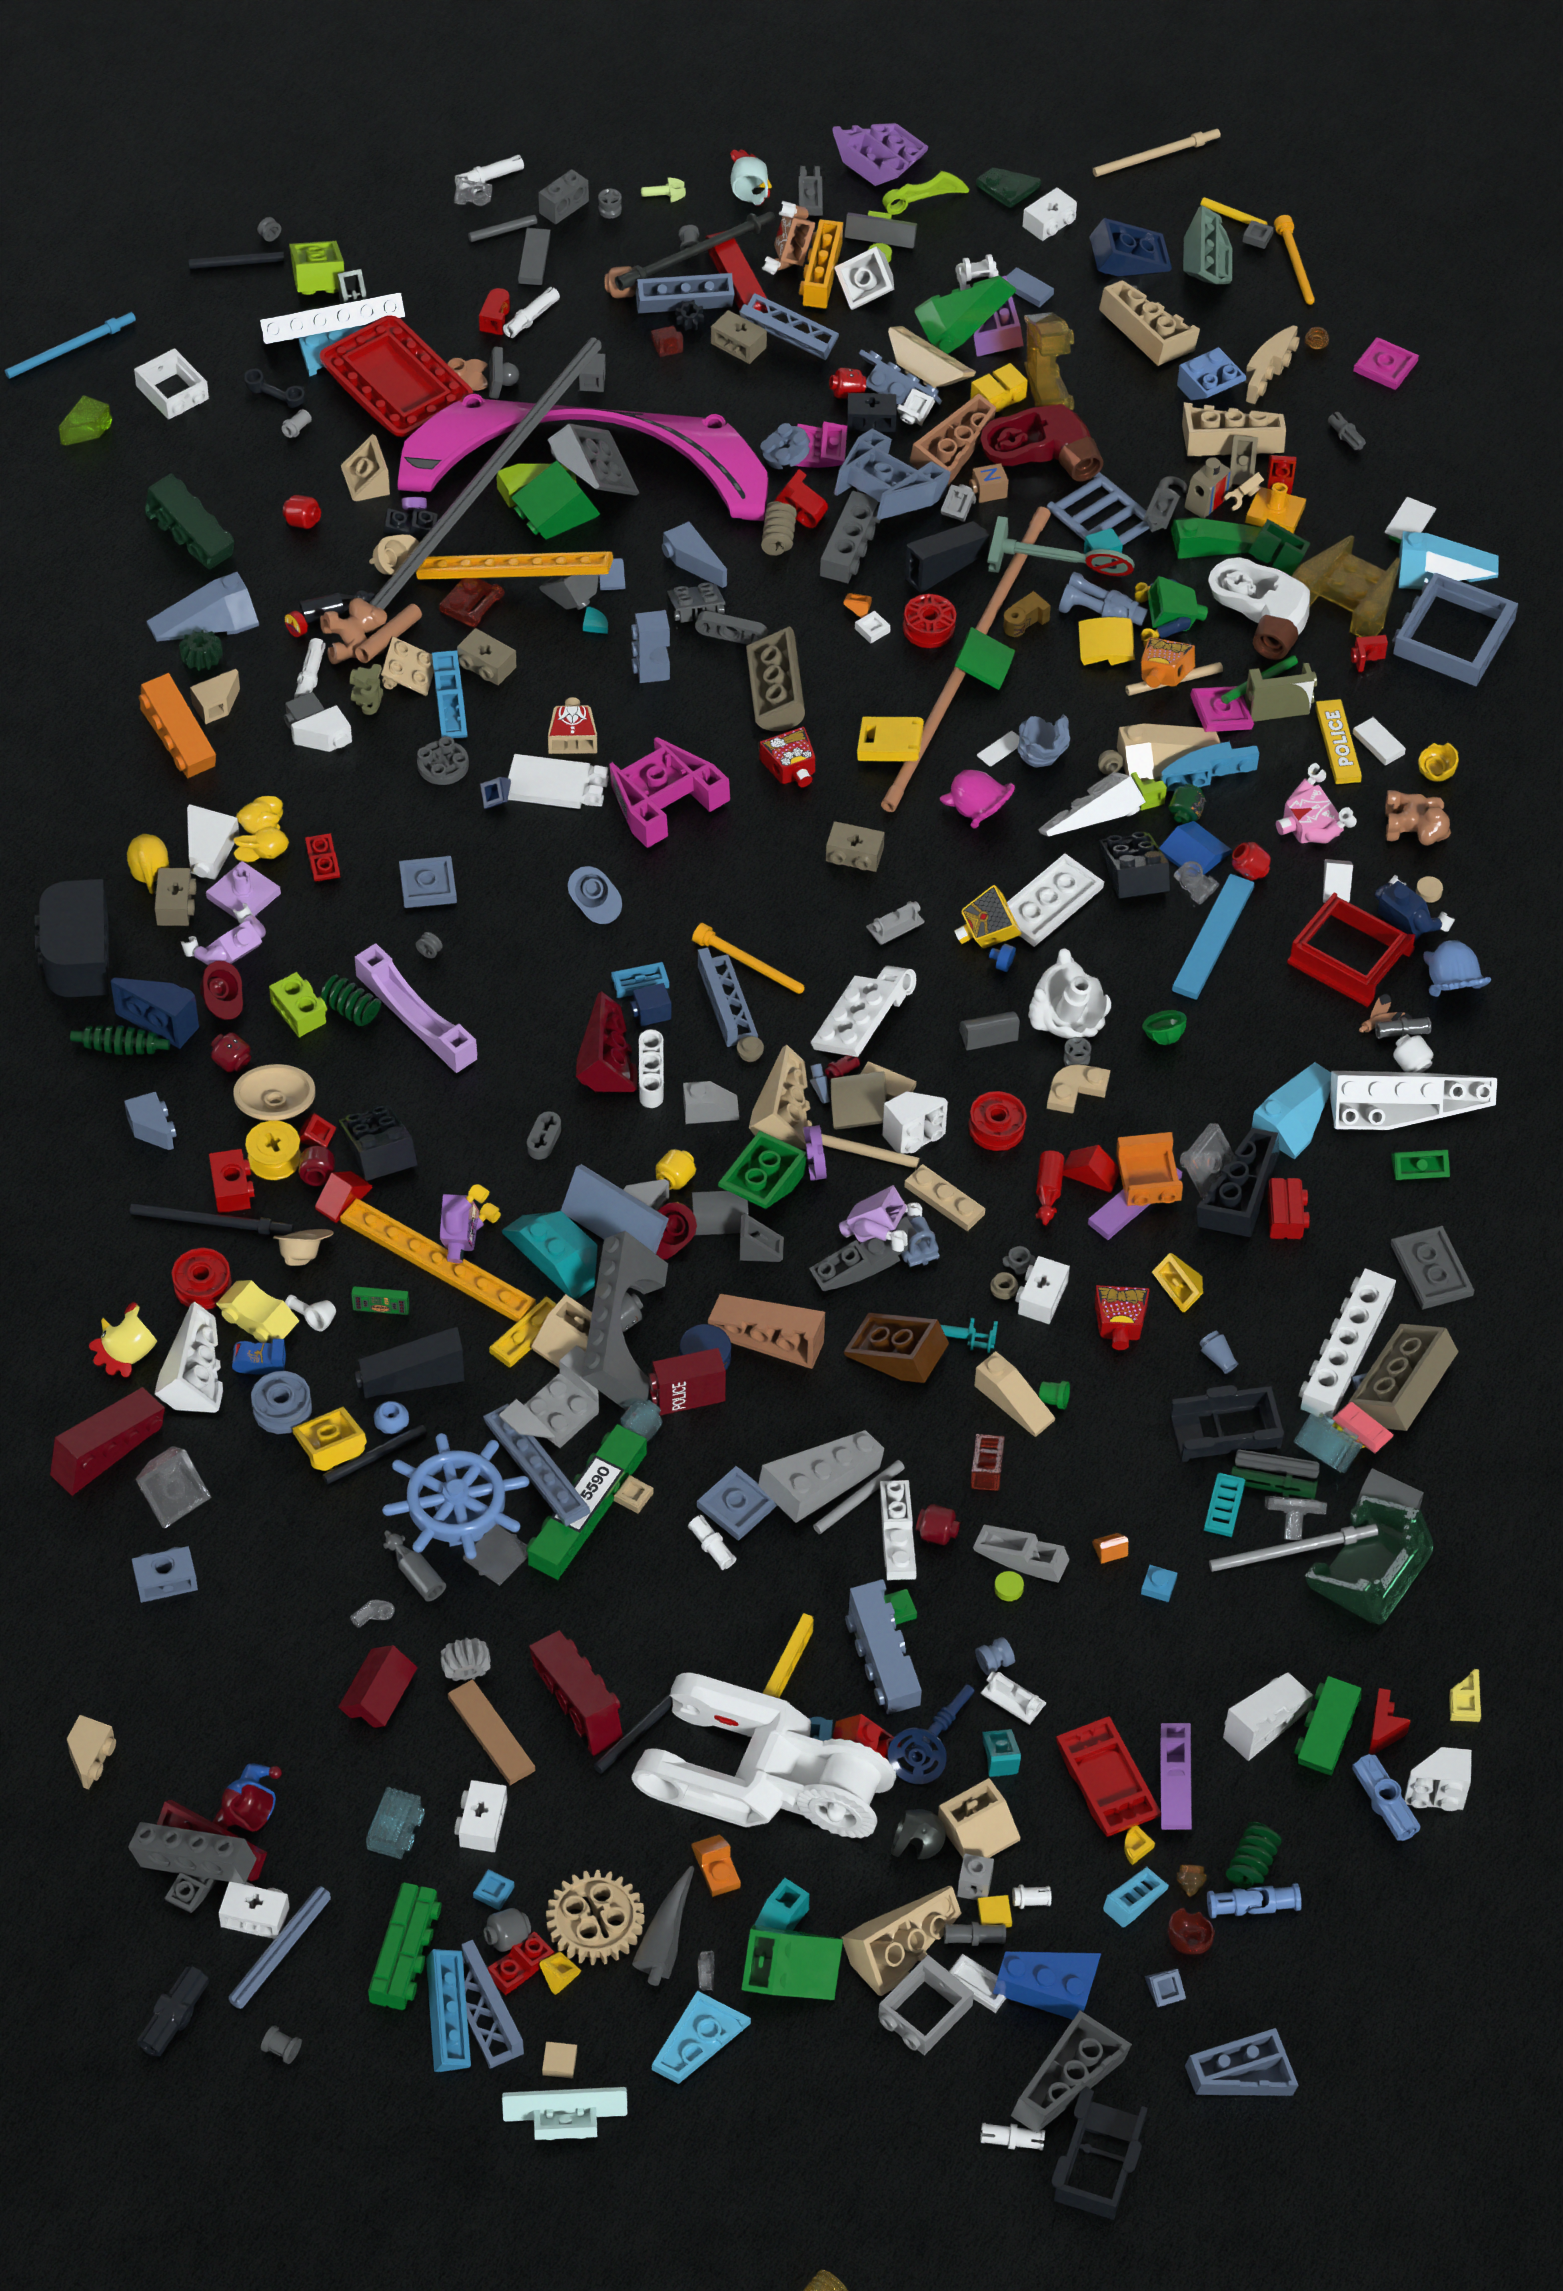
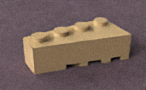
(1147, 324)

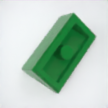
(1421, 1164)

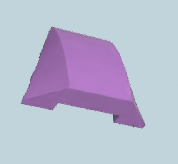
(878, 152)

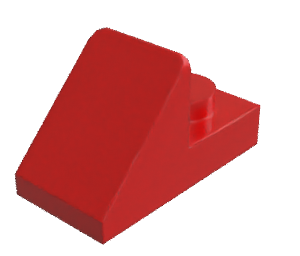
(1385, 1727)

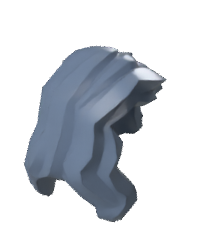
(1041, 741)

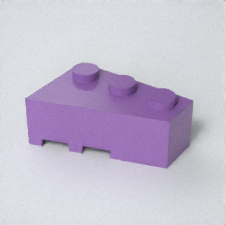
(1000, 331)

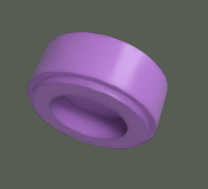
(414, 502)

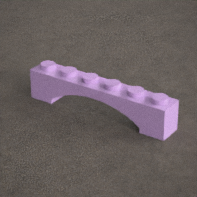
(447, 1040)

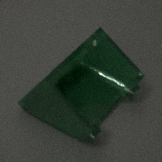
(1379, 1568)

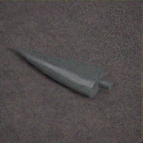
(660, 1942)

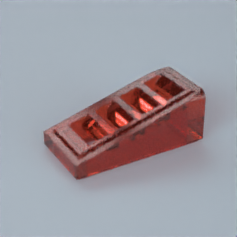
(988, 1477)

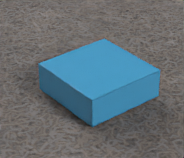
(493, 1889)

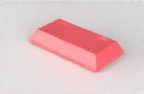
(1369, 1430)

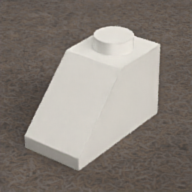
(323, 730)

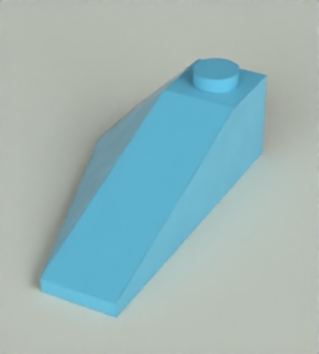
(1425, 554)
(1295, 1109)

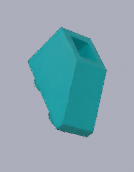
(784, 1907)

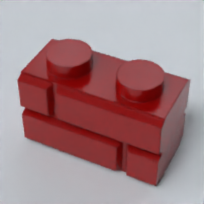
(1286, 1208)

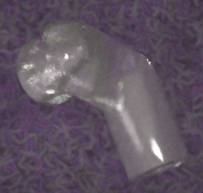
(373, 1610)

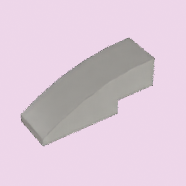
(1022, 1552)

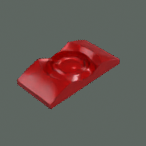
(1107, 1777)

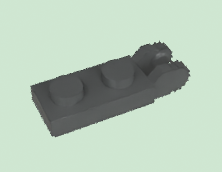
(811, 191)

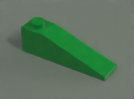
(957, 316)
(1209, 537)

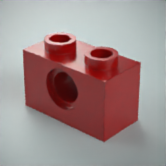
(231, 1194)

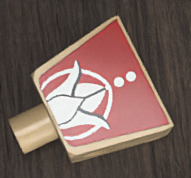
(572, 729)

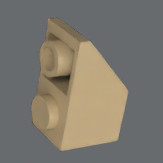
(215, 696)
(88, 1747)

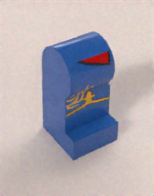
(259, 1357)

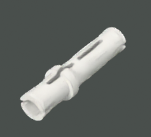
(495, 170)
(526, 316)
(308, 677)

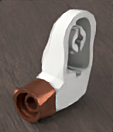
(1267, 597)

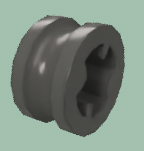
(269, 229)
(429, 945)

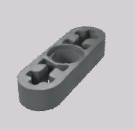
(709, 623)

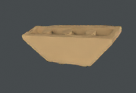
(926, 360)

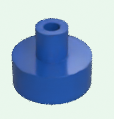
(1004, 957)

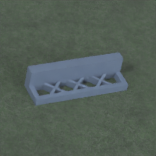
(787, 331)
(721, 1001)
(496, 2010)

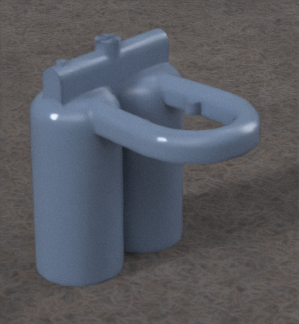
(925, 1250)

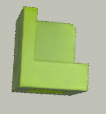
(1152, 791)

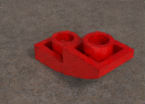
(322, 857)
(519, 1963)

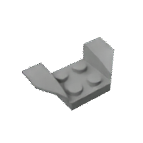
(559, 1407)

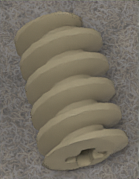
(778, 528)

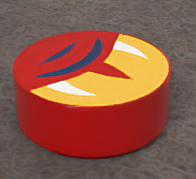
(296, 623)

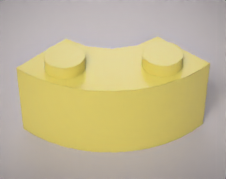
(257, 1312)

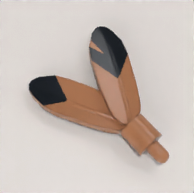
(1380, 1014)

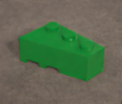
(1328, 1725)

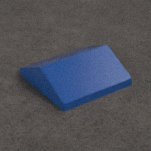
(1194, 844)

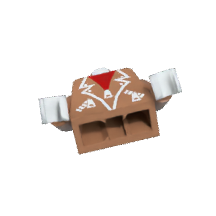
(791, 239)

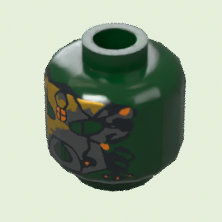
(1187, 803)

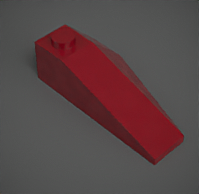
(604, 1055)

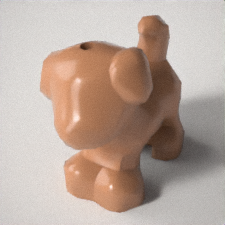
(363, 619)
(1412, 817)

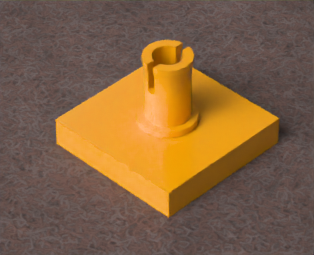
(1277, 507)

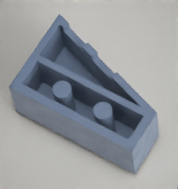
(1243, 2068)

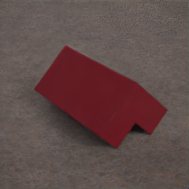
(378, 1685)

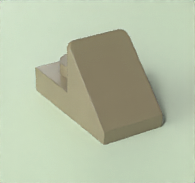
(1243, 458)

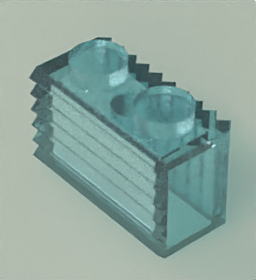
(1328, 1442)
(394, 1823)

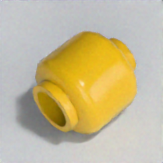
(676, 1168)

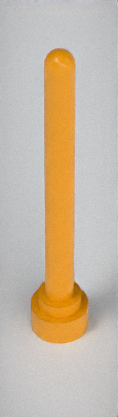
(1284, 227)
(705, 936)

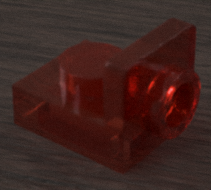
(667, 341)

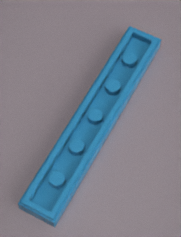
(1213, 936)

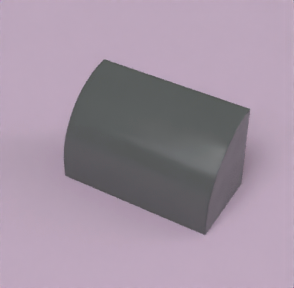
(990, 1030)
(718, 1212)
(1391, 1490)

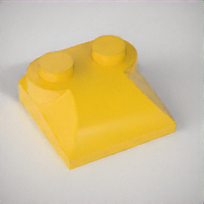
(331, 1439)

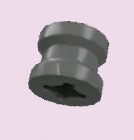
(609, 203)
(1074, 1047)

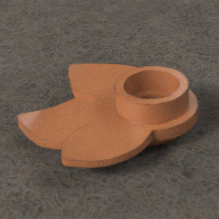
(470, 372)

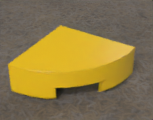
(1137, 1844)

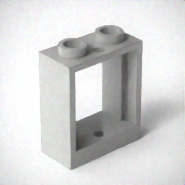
(945, 1984)

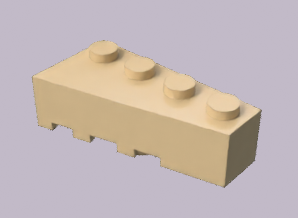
(1213, 431)

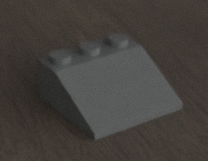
(593, 457)

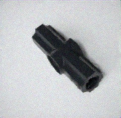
(173, 2011)

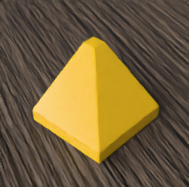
(558, 1971)

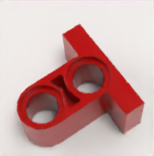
(808, 504)

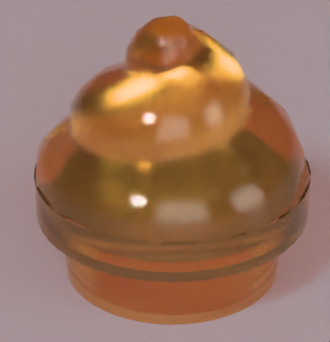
(1191, 1878)

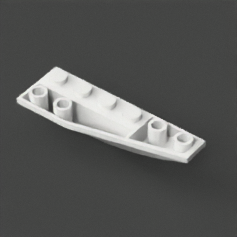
(1404, 1098)

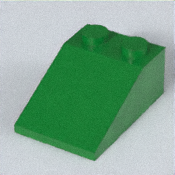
(765, 1170)

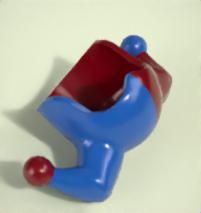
(248, 1801)

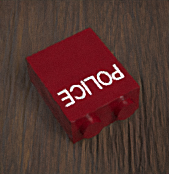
(688, 1381)

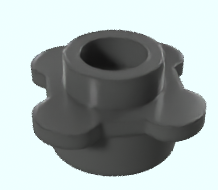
(1019, 1253)

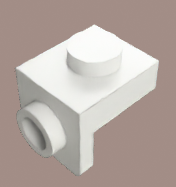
(916, 407)

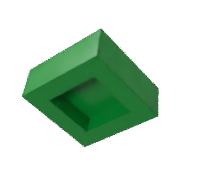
(902, 1606)

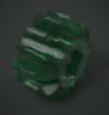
(201, 649)

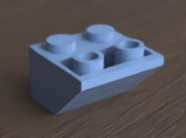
(1208, 375)

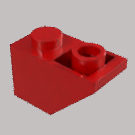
(1281, 470)
(864, 1731)

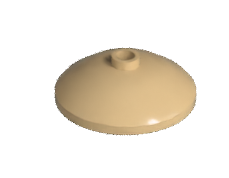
(274, 1092)

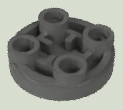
(442, 761)

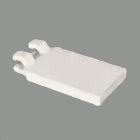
(556, 782)

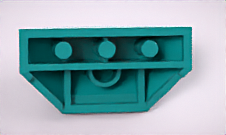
(557, 1250)

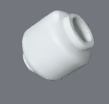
(1413, 1054)

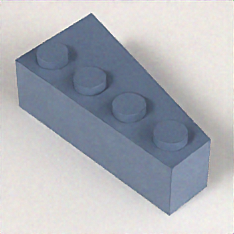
(882, 1648)

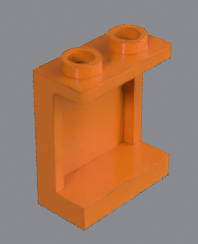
(1148, 1169)

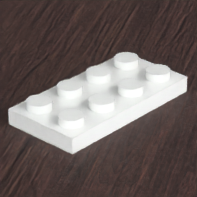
(1053, 898)

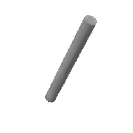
(858, 1497)

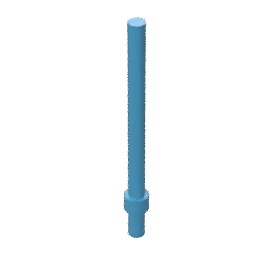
(111, 326)

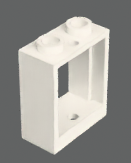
(171, 363)

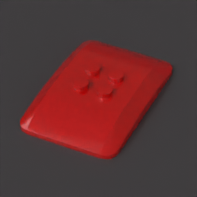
(394, 375)

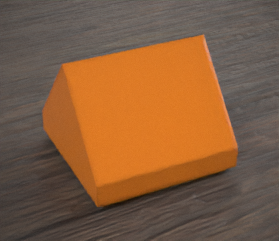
(1111, 1547)

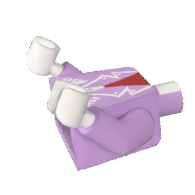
(232, 944)
(879, 1216)

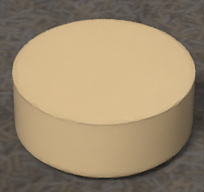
(1429, 889)

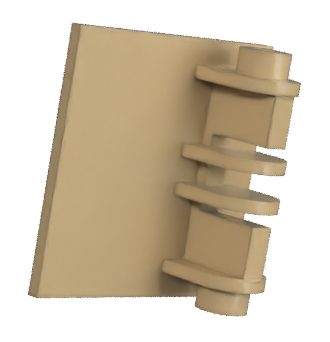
(408, 667)

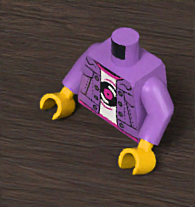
(462, 1219)

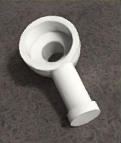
(317, 1315)

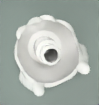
(1068, 1001)

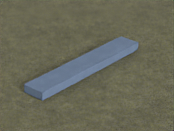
(539, 1469)

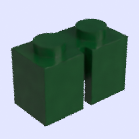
(1279, 547)

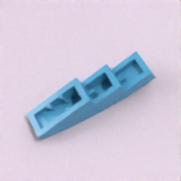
(449, 694)

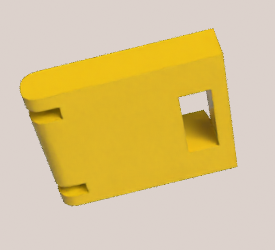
(893, 738)

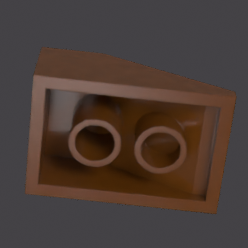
(898, 1345)

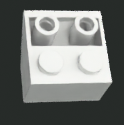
(914, 1121)
(1440, 1780)

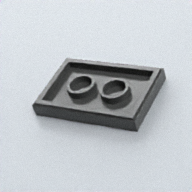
(1432, 1267)

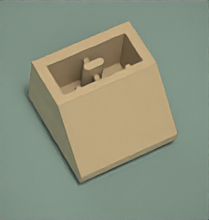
(563, 1330)
(979, 1821)

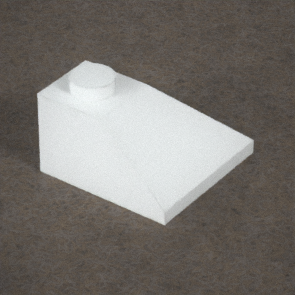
(865, 277)

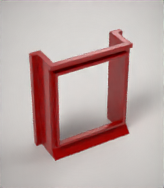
(1337, 974)

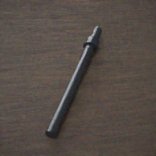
(263, 1226)

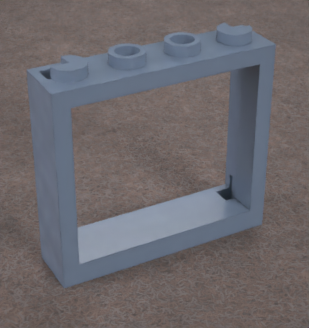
(1468, 597)

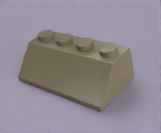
(1405, 1375)

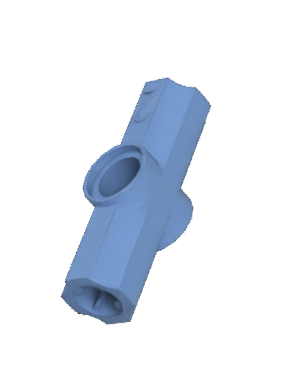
(1378, 1783)

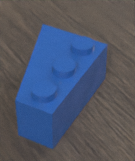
(1048, 1980)

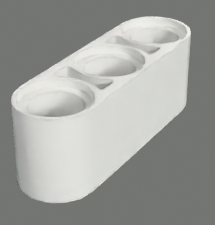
(651, 1069)

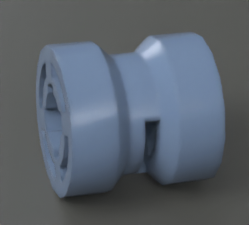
(994, 1656)

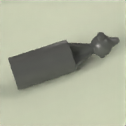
(415, 1568)

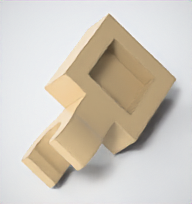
(1249, 487)

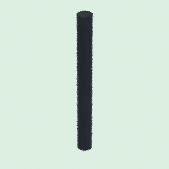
(236, 260)
(374, 1454)
(635, 1733)

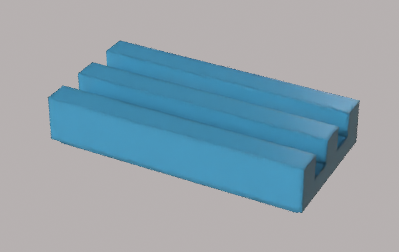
(626, 987)

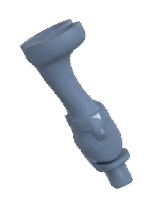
(1110, 603)

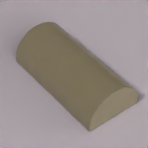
(776, 681)

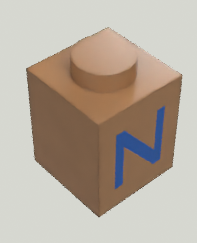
(989, 483)

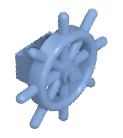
(455, 1503)

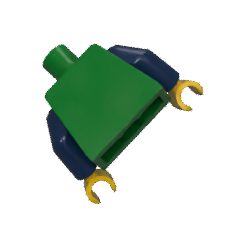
(1171, 607)

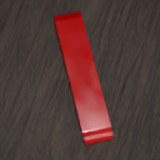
(730, 259)

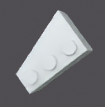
(1266, 1715)

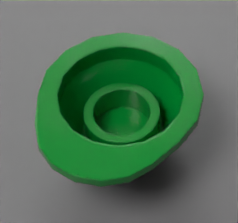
(1165, 1026)

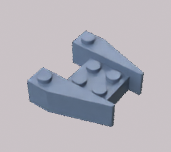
(888, 479)

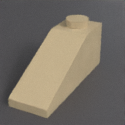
(1012, 1393)

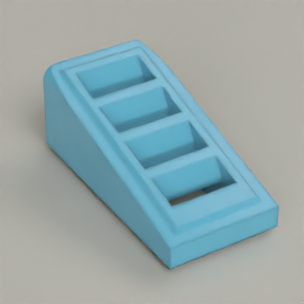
(1122, 1909)

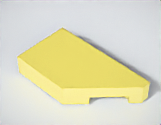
(1465, 1699)

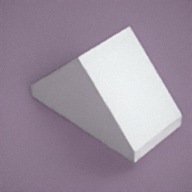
(1337, 879)

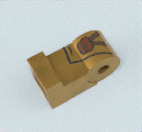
(1025, 613)

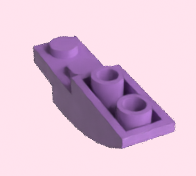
(1176, 1776)

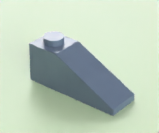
(693, 554)

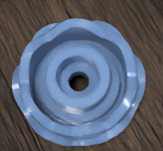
(391, 1424)

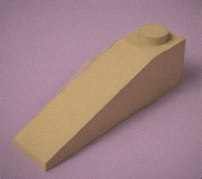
(1154, 747)

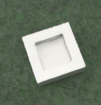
(872, 627)

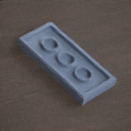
(610, 1210)

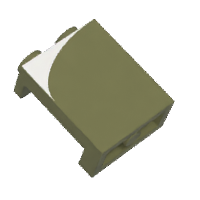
(1281, 695)

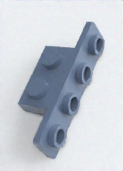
(889, 380)

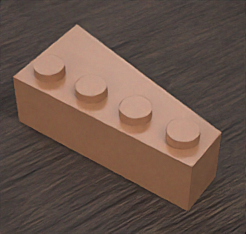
(954, 438)
(771, 1328)

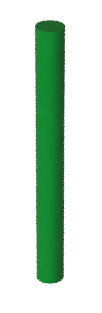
(1267, 674)

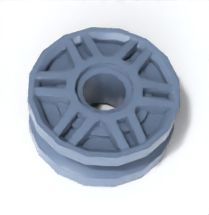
(278, 1388)

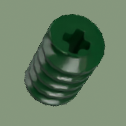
(350, 1000)
(1253, 1856)

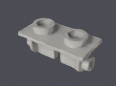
(896, 923)

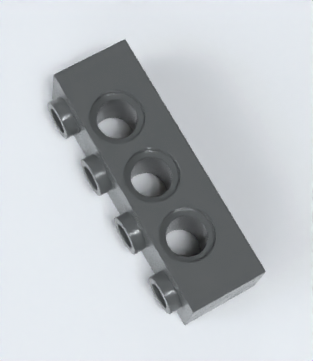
(850, 537)
(192, 1853)

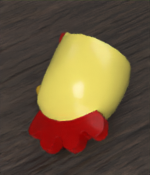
(123, 1344)

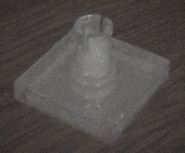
(1207, 1158)
(1294, 1510)

